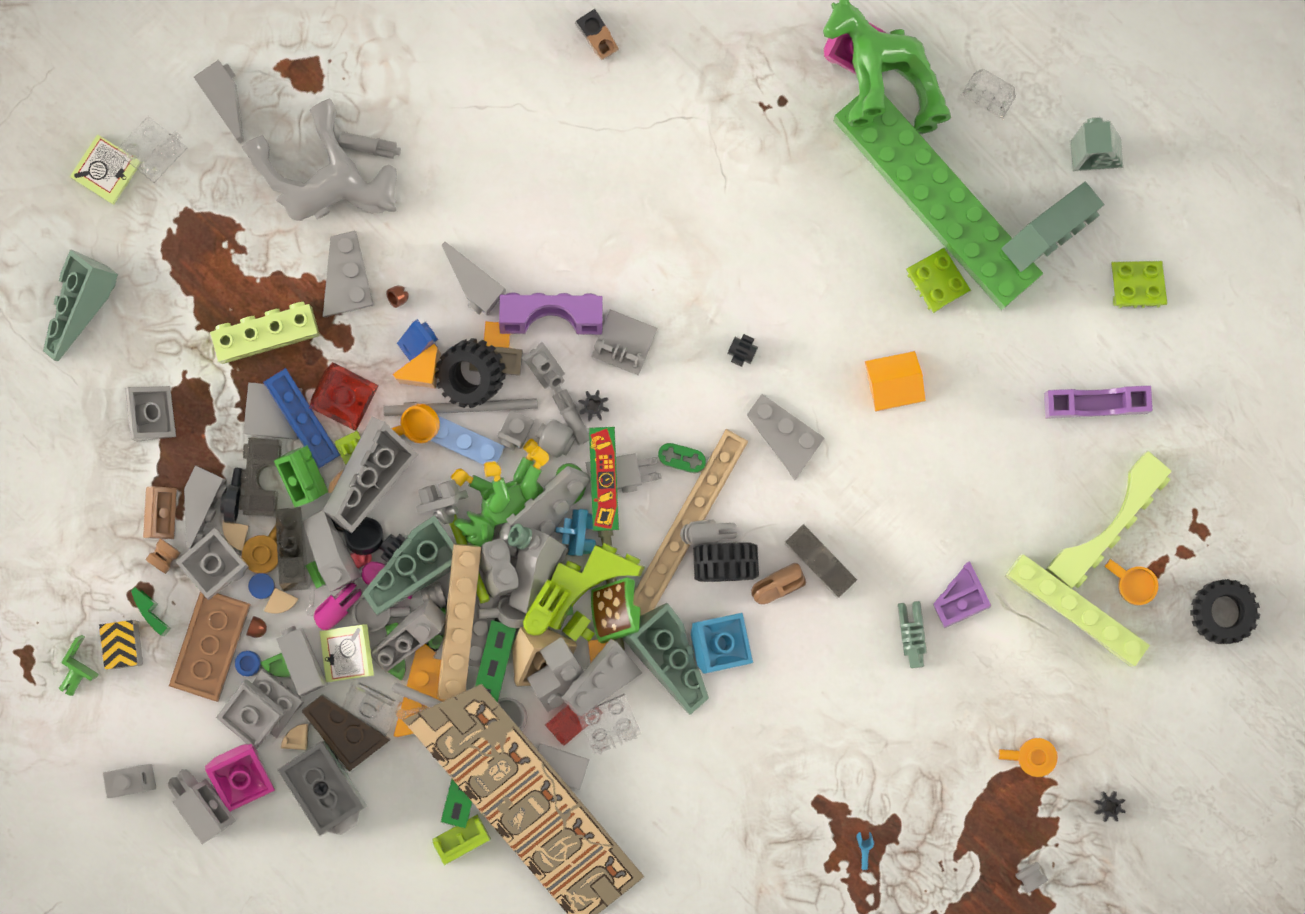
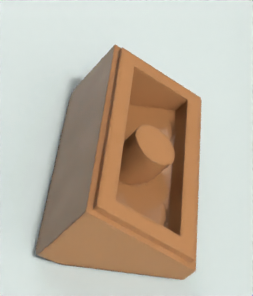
(160, 512)

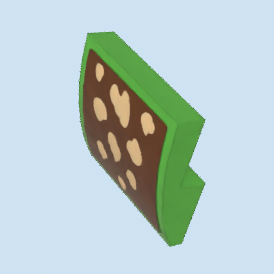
(614, 610)

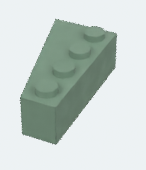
(1054, 226)

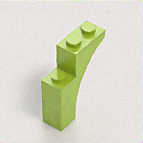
(601, 566)

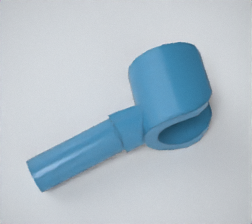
(865, 846)

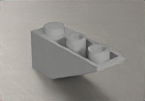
(200, 498)
(409, 635)

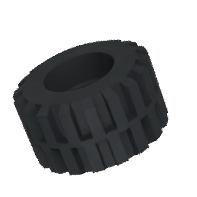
(457, 386)
(726, 562)
(1246, 606)

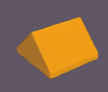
(421, 369)
(895, 381)

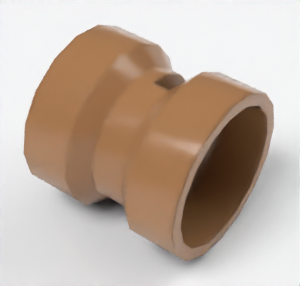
(163, 556)

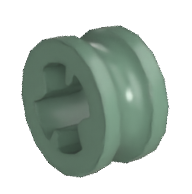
(519, 536)

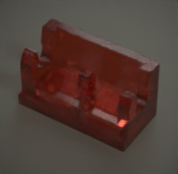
(565, 725)

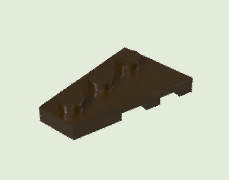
(344, 732)

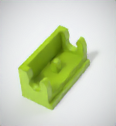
(460, 840)

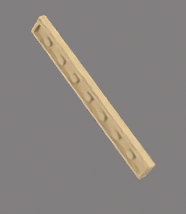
(694, 509)

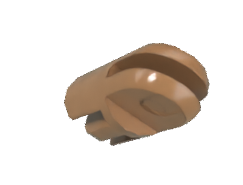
(778, 584)

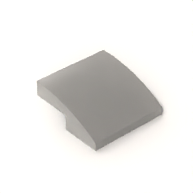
(264, 416)

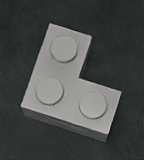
(558, 676)

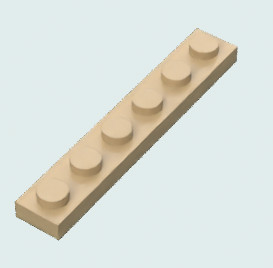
(459, 620)

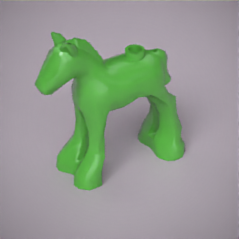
(883, 52)

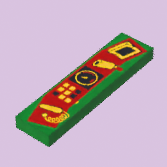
(603, 478)

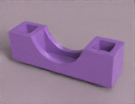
(520, 311)
(1104, 402)

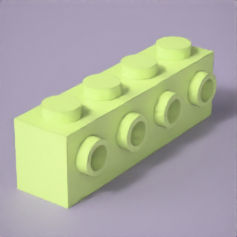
(265, 333)

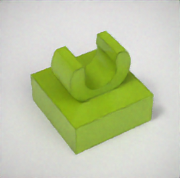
(347, 445)
(578, 626)

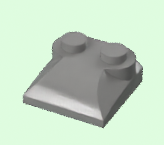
(212, 564)

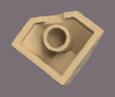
(527, 654)

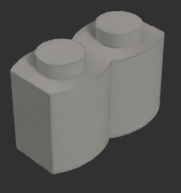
(499, 572)

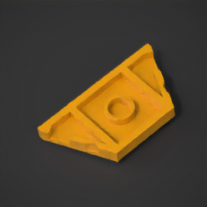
(422, 678)

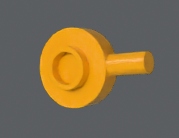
(418, 423)
(1136, 584)
(1035, 757)

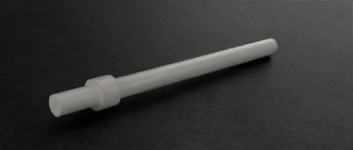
(496, 405)

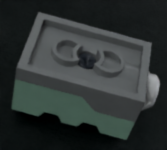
(323, 790)

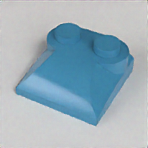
(721, 643)

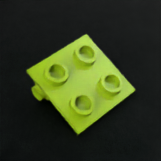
(938, 280)
(1139, 284)

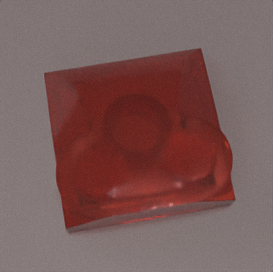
(343, 396)

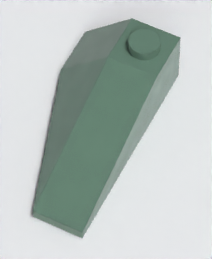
(668, 656)

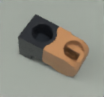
(597, 34)

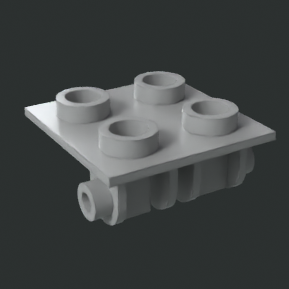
(624, 342)
(281, 696)

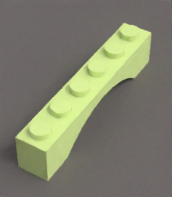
(1143, 480)
(1078, 610)

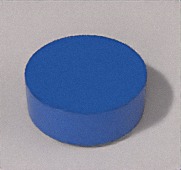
(261, 586)
(248, 663)

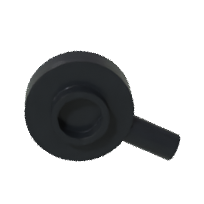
(230, 500)
(365, 538)

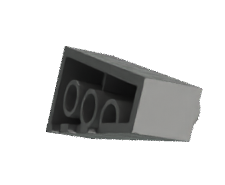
(369, 474)

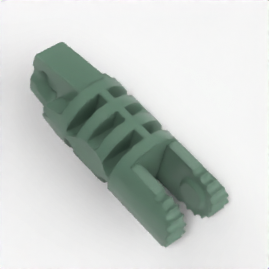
(913, 634)

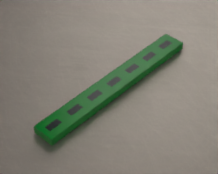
(491, 676)

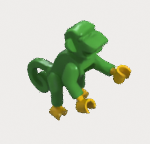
(502, 498)

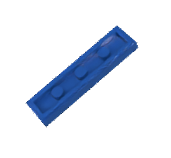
(301, 417)

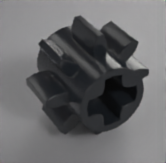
(742, 350)
(596, 398)
(390, 545)
(1116, 809)

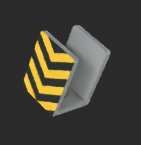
(121, 644)

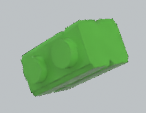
(301, 476)

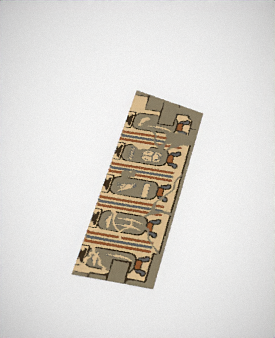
(526, 801)

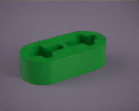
(683, 452)

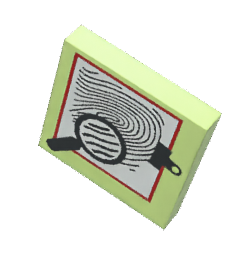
(103, 170)
(346, 653)

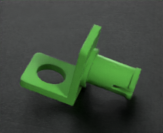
(77, 669)

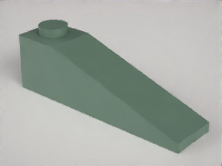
(83, 293)
(416, 564)

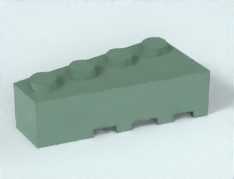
(1096, 146)

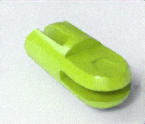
(539, 616)

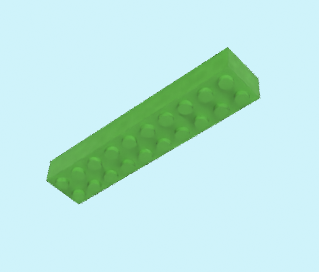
(940, 201)

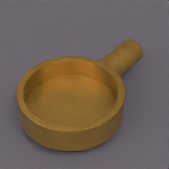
(261, 553)

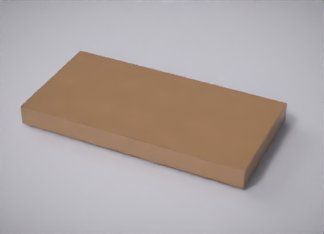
(209, 646)

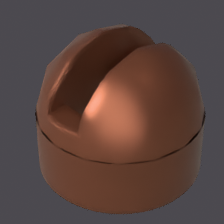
(397, 296)
(256, 628)

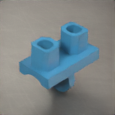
(574, 533)

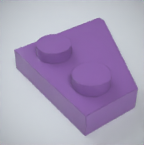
(961, 598)

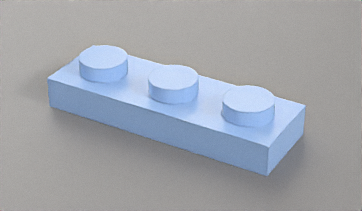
(467, 442)

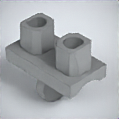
(544, 367)
(450, 496)

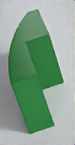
(146, 606)

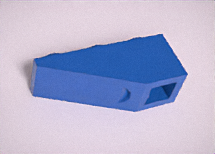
(417, 339)

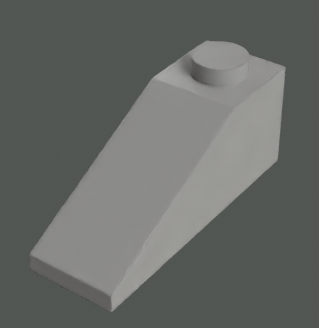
(222, 93)
(477, 285)
(330, 552)
(534, 568)

